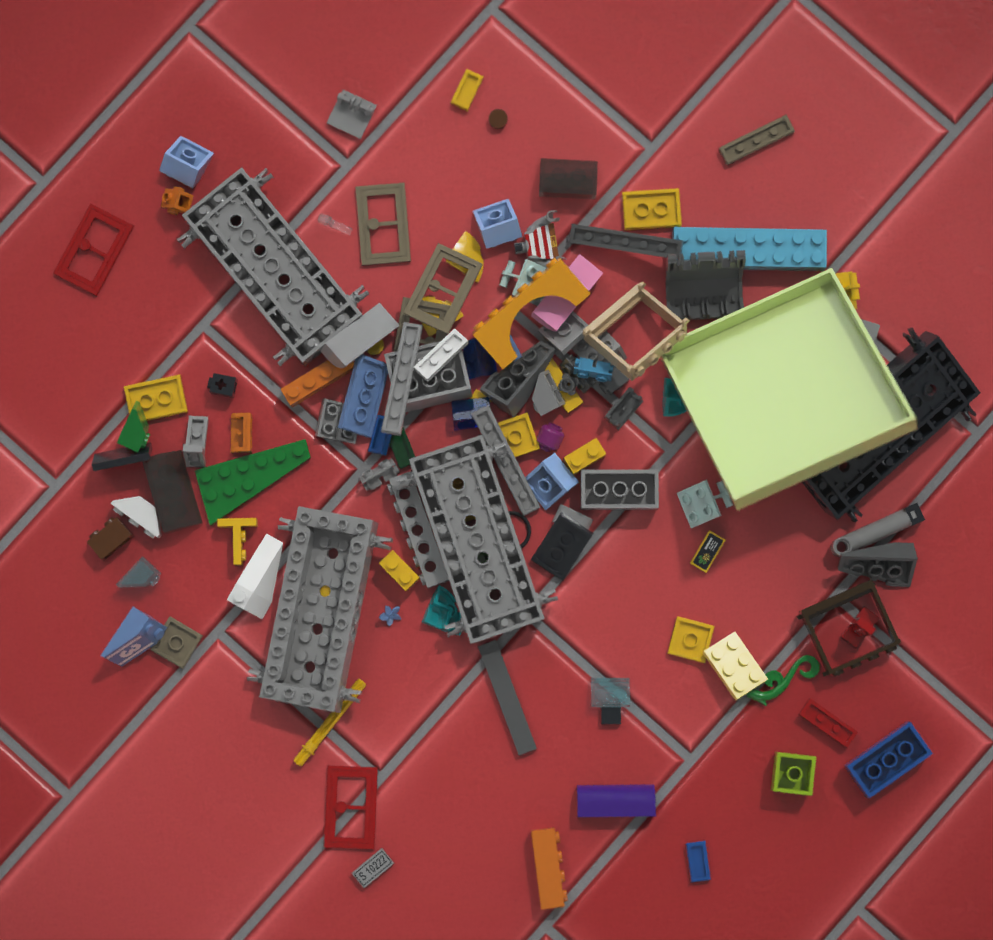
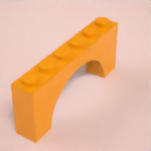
(553, 281)

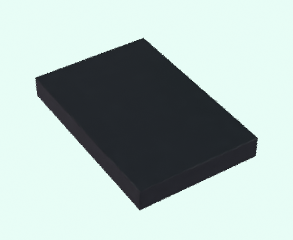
(120, 457)
(562, 546)

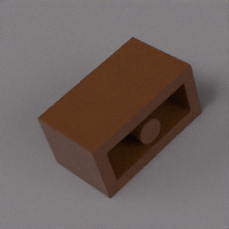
(110, 538)

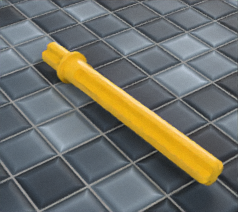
(325, 728)

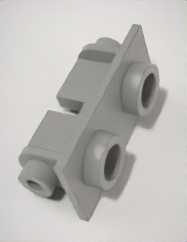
(371, 476)

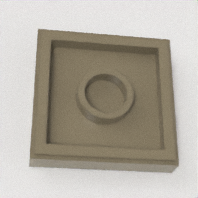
(177, 643)

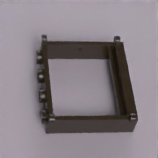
(836, 601)

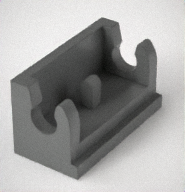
(623, 408)

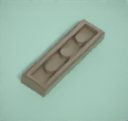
(756, 140)

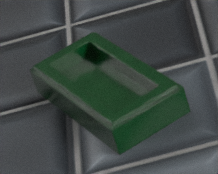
(402, 449)

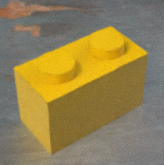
(584, 456)
(399, 570)

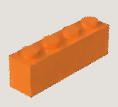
(314, 382)
(548, 869)

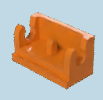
(241, 433)

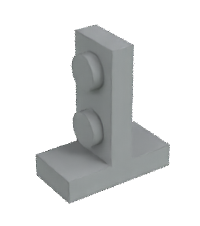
(196, 442)

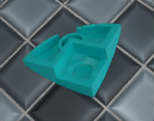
(671, 400)
(442, 610)

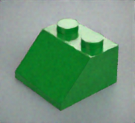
(135, 429)

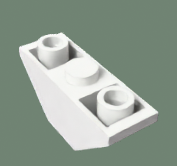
(140, 513)

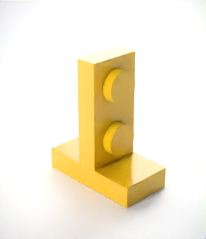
(239, 535)

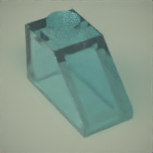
(140, 575)

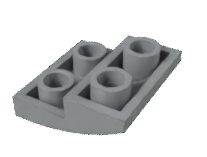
(329, 421)

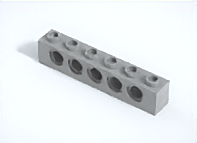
(427, 578)

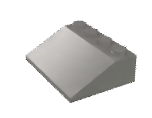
(446, 386)

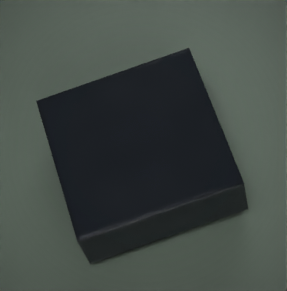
(610, 715)

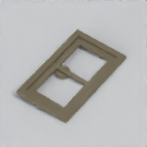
(364, 224)
(434, 285)
(425, 306)

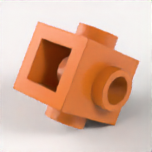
(176, 200)

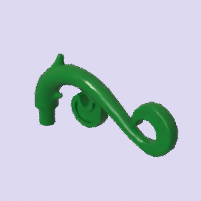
(782, 683)

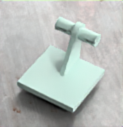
(528, 270)
(700, 503)

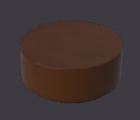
(498, 119)

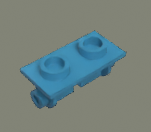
(601, 372)

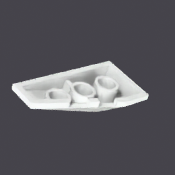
(257, 582)

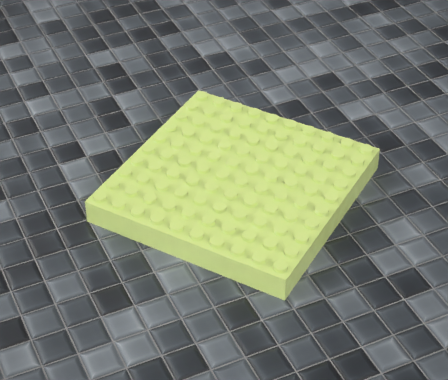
(787, 389)

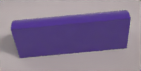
(616, 800)

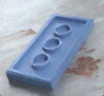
(363, 396)

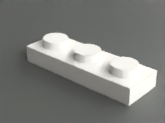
(441, 355)

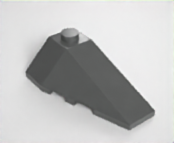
(516, 382)
(889, 563)

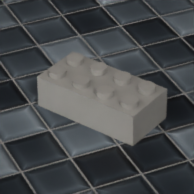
(619, 489)

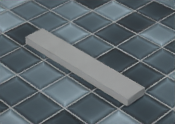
(402, 379)
(507, 463)

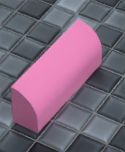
(555, 310)

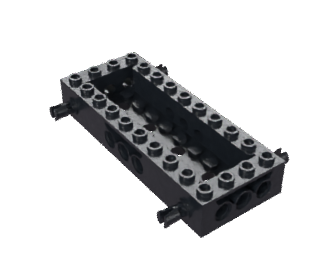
(916, 367)

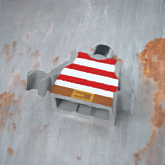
(540, 241)

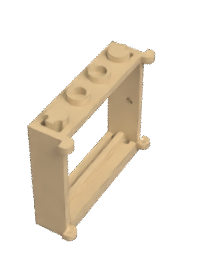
(617, 311)

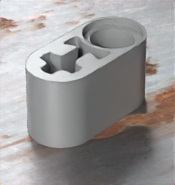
(576, 516)

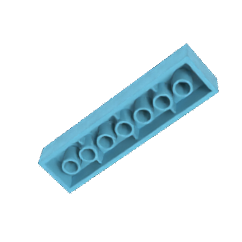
(763, 247)

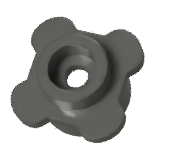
(573, 383)

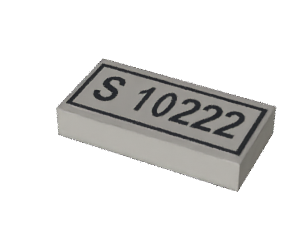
(372, 868)

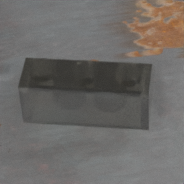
(568, 178)

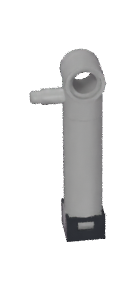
(879, 529)

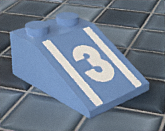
(133, 637)

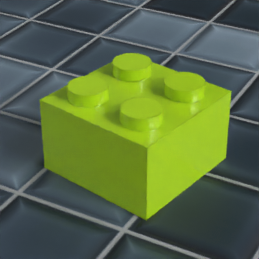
(793, 773)

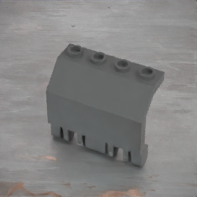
(704, 285)

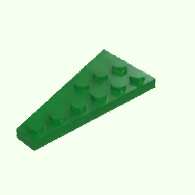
(240, 479)

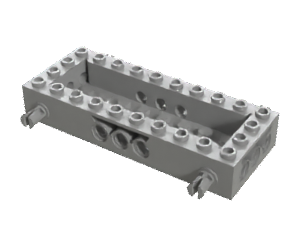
(260, 274)
(462, 543)
(303, 607)

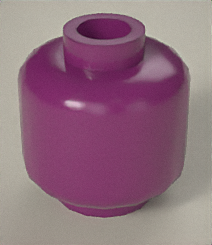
(550, 437)

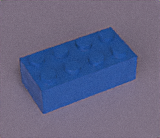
(888, 759)

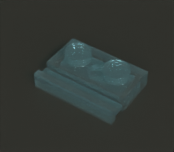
(610, 692)

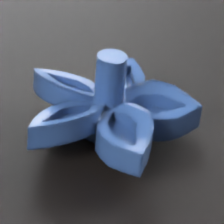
(389, 615)

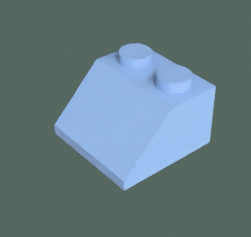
(186, 161)
(497, 223)
(551, 481)

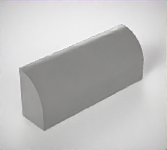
(359, 336)

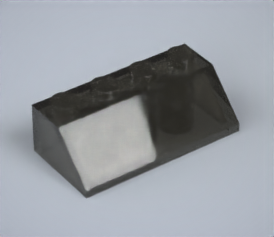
(172, 491)

